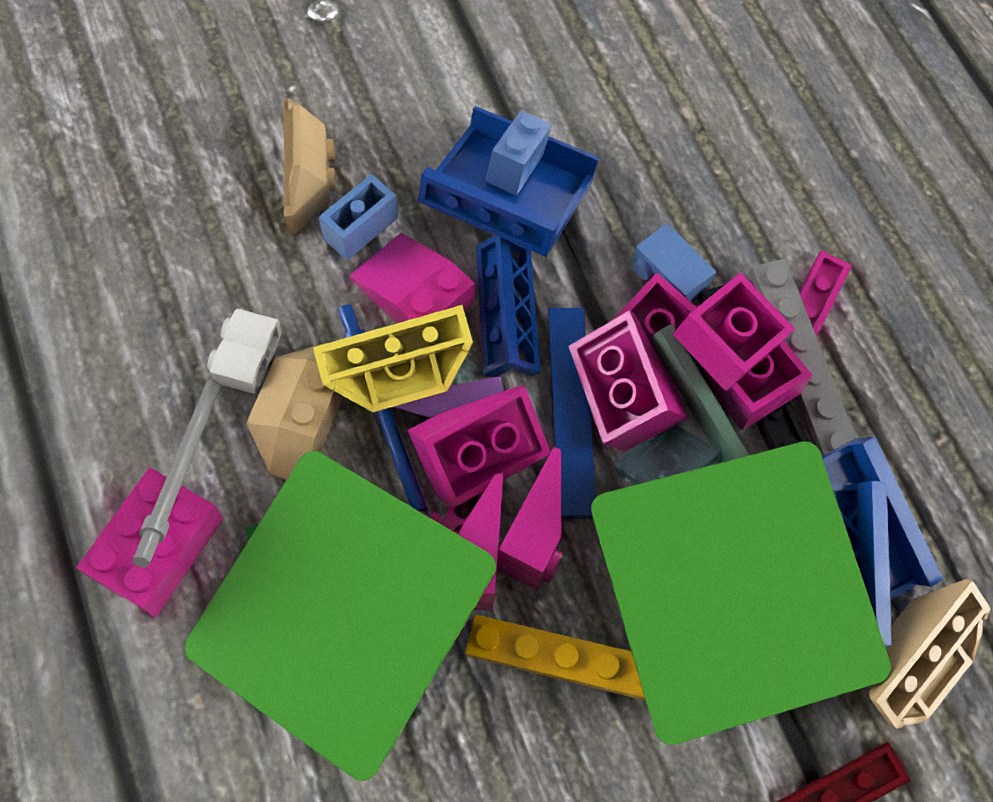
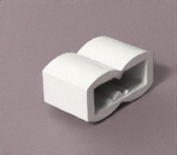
(245, 351)

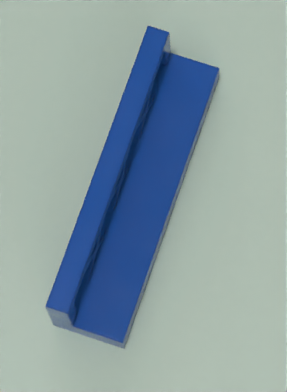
(499, 305)
(871, 545)

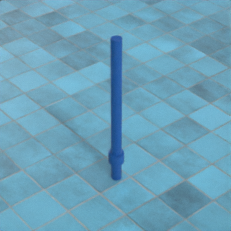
(389, 427)

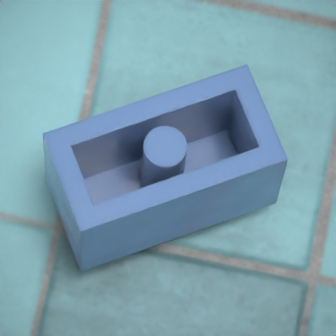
(518, 152)
(359, 217)
(674, 261)

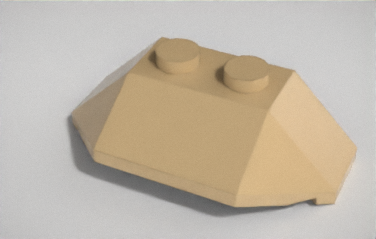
(305, 166)
(292, 412)
(930, 652)

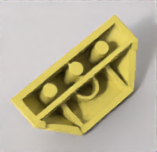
(398, 360)

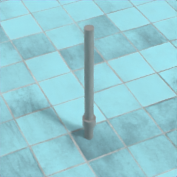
(156, 525)

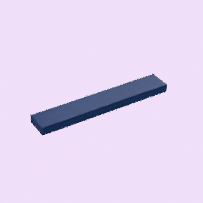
(571, 414)

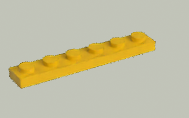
(554, 656)

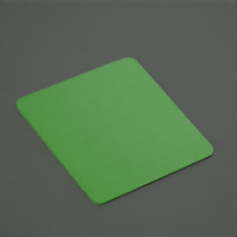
(739, 591)
(340, 613)

